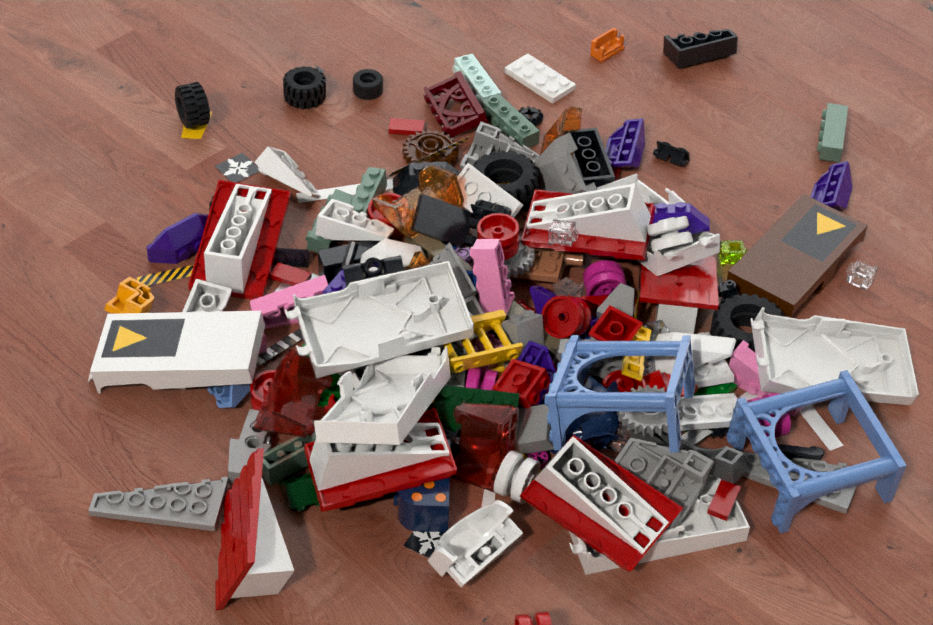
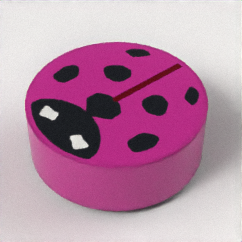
(539, 456)

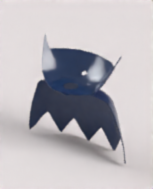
(597, 425)

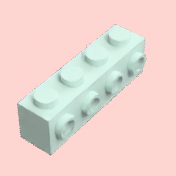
(476, 77)

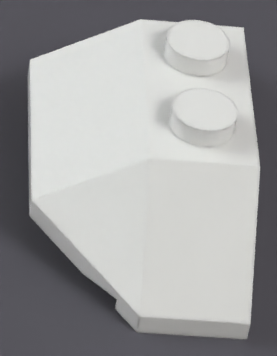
(391, 248)

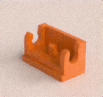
(607, 45)

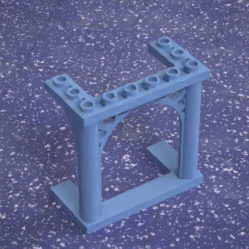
(582, 355)
(799, 493)

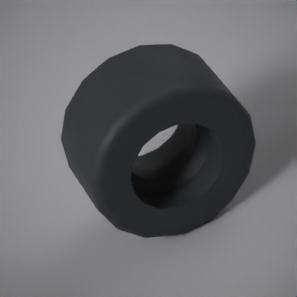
(367, 84)

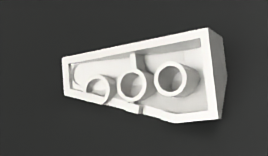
(283, 168)
(342, 222)
(207, 297)
(704, 350)

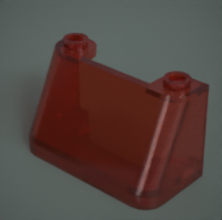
(292, 397)
(485, 440)

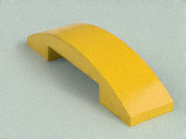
(633, 365)

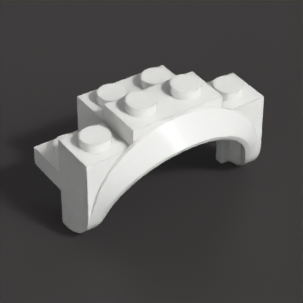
(475, 542)

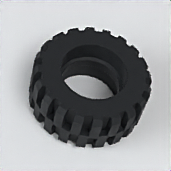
(511, 169)
(738, 312)

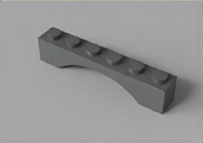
(728, 462)

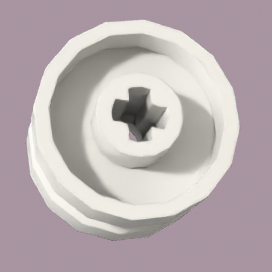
(669, 233)
(515, 475)

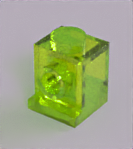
(731, 251)

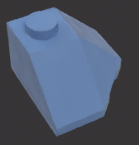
(229, 395)

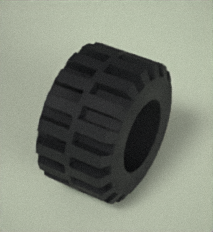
(304, 87)
(192, 105)

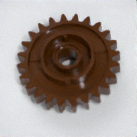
(426, 143)

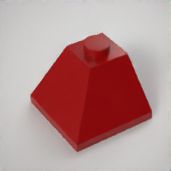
(615, 326)

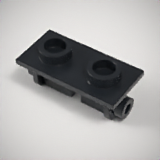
(679, 156)
(484, 208)
(292, 257)
(727, 289)
(454, 441)

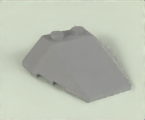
(490, 139)
(557, 169)
(673, 474)

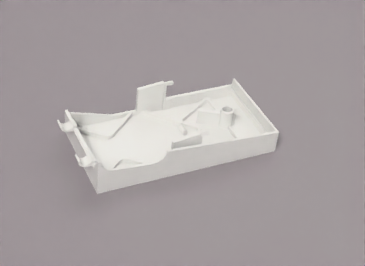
(692, 534)

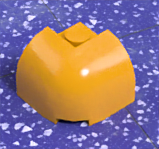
(131, 298)

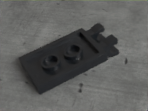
(443, 222)

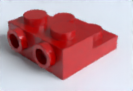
(523, 379)

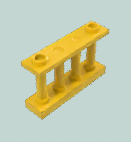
(483, 323)

